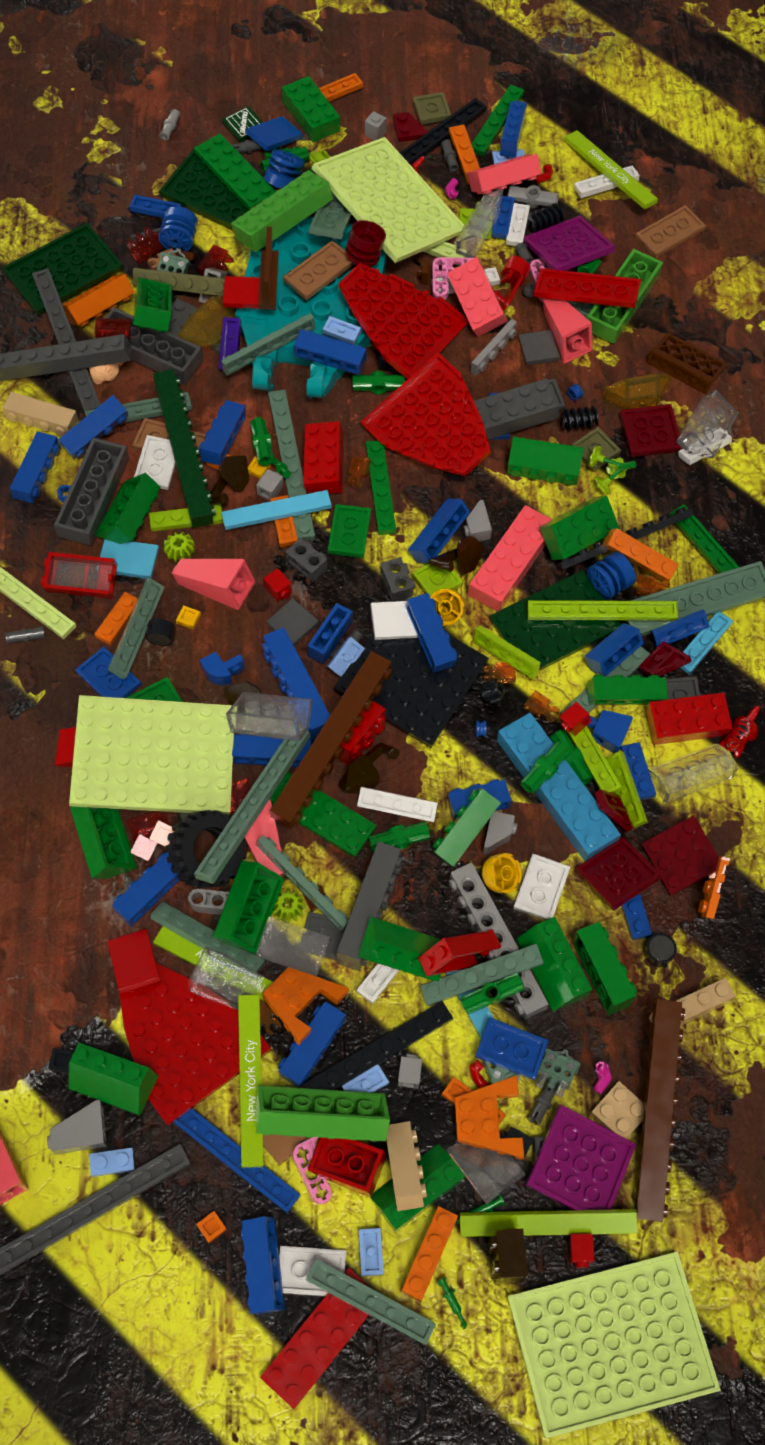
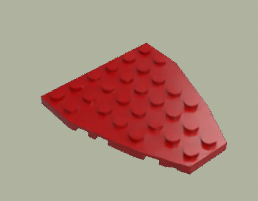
(399, 319)
(432, 420)
(183, 1040)

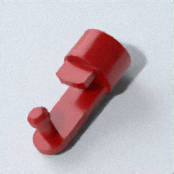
(514, 273)

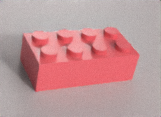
(504, 173)
(477, 297)

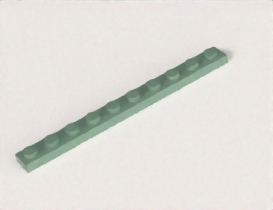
(289, 456)
(249, 809)

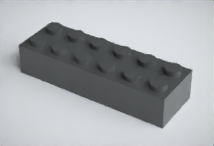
(161, 349)
(518, 408)
(91, 491)
(371, 901)

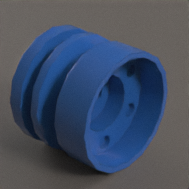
(283, 169)
(178, 228)
(611, 575)

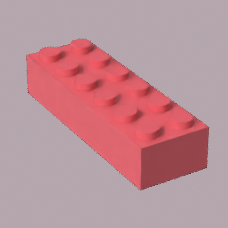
(509, 560)

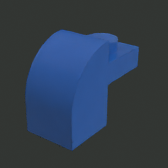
(220, 672)

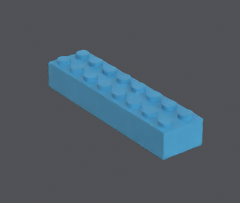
(564, 793)

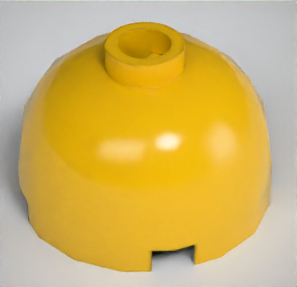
(456, 605)
(501, 873)

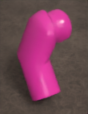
(450, 189)
(604, 1076)

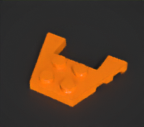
(712, 890)
(293, 993)
(478, 1118)

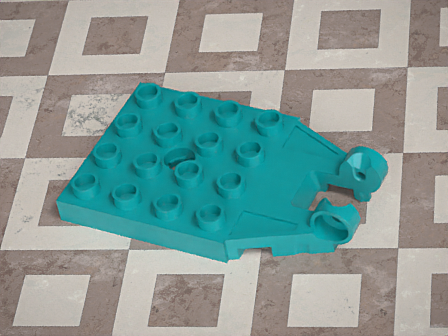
(294, 248)

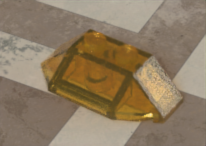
(206, 323)
(637, 391)

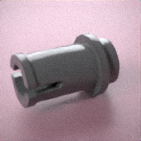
(521, 249)

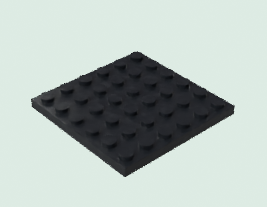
(414, 695)

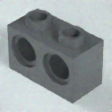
(303, 562)
(393, 580)

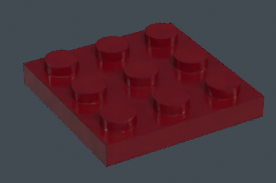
(650, 430)
(682, 855)
(618, 873)

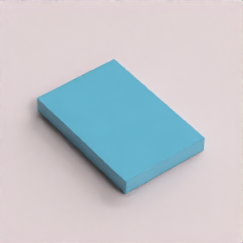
(132, 557)

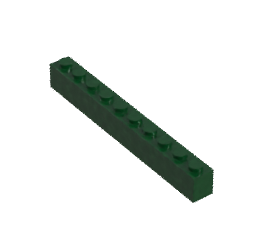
(183, 449)

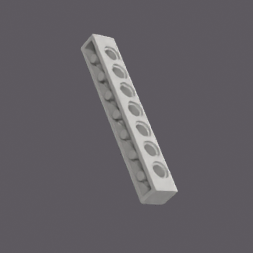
(468, 876)

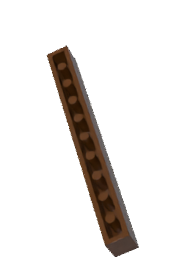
(331, 740)
(658, 1110)

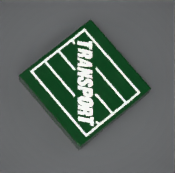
(240, 121)

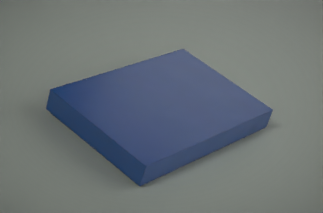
(274, 133)
(106, 684)
(511, 1048)

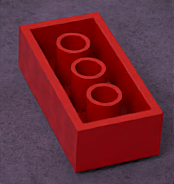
(323, 457)
(688, 718)

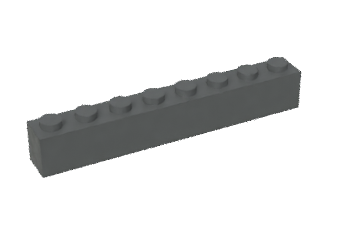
(64, 357)

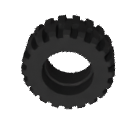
(182, 843)

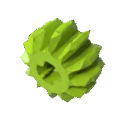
(179, 546)
(291, 899)

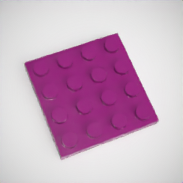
(569, 244)
(580, 1163)

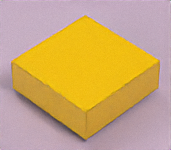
(257, 469)
(188, 617)

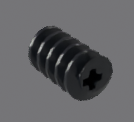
(545, 217)
(579, 417)

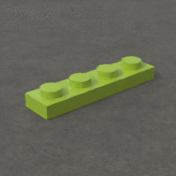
(178, 519)
(506, 652)
(595, 761)
(629, 792)

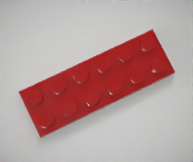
(587, 288)
(313, 1347)

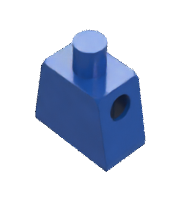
(610, 729)

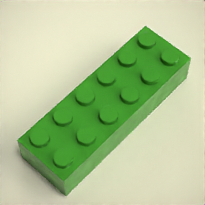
(282, 210)
(609, 320)
(321, 1113)

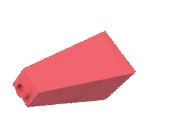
(569, 328)
(218, 579)
(262, 826)
(11, 1179)

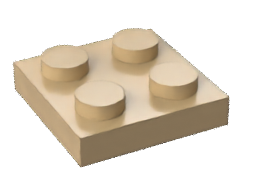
(620, 1111)

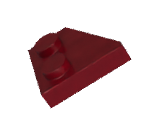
(407, 127)
(664, 660)
(614, 808)

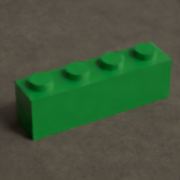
(626, 690)
(466, 826)

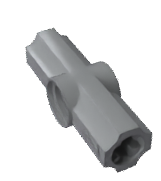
(533, 196)

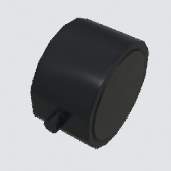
(160, 632)
(660, 950)

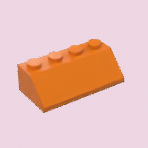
(98, 299)

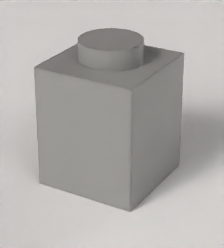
(375, 126)
(270, 485)
(410, 1071)

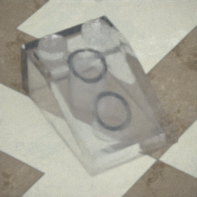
(292, 946)
(223, 978)
(486, 1170)

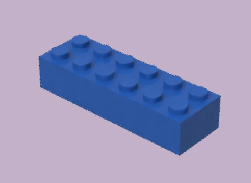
(293, 676)

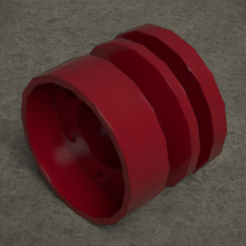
(365, 243)

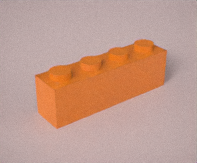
(640, 554)
(429, 1254)

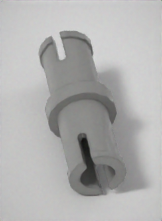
(169, 124)

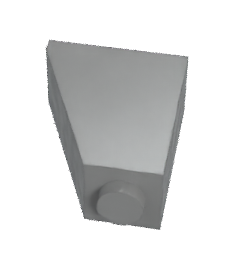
(80, 1131)

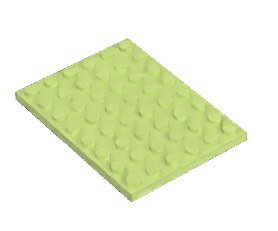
(386, 190)
(152, 755)
(612, 1344)

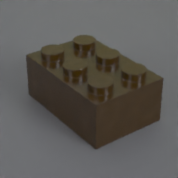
(508, 1256)

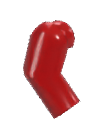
(546, 175)
(476, 1077)

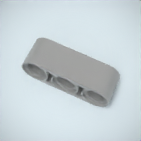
(209, 898)

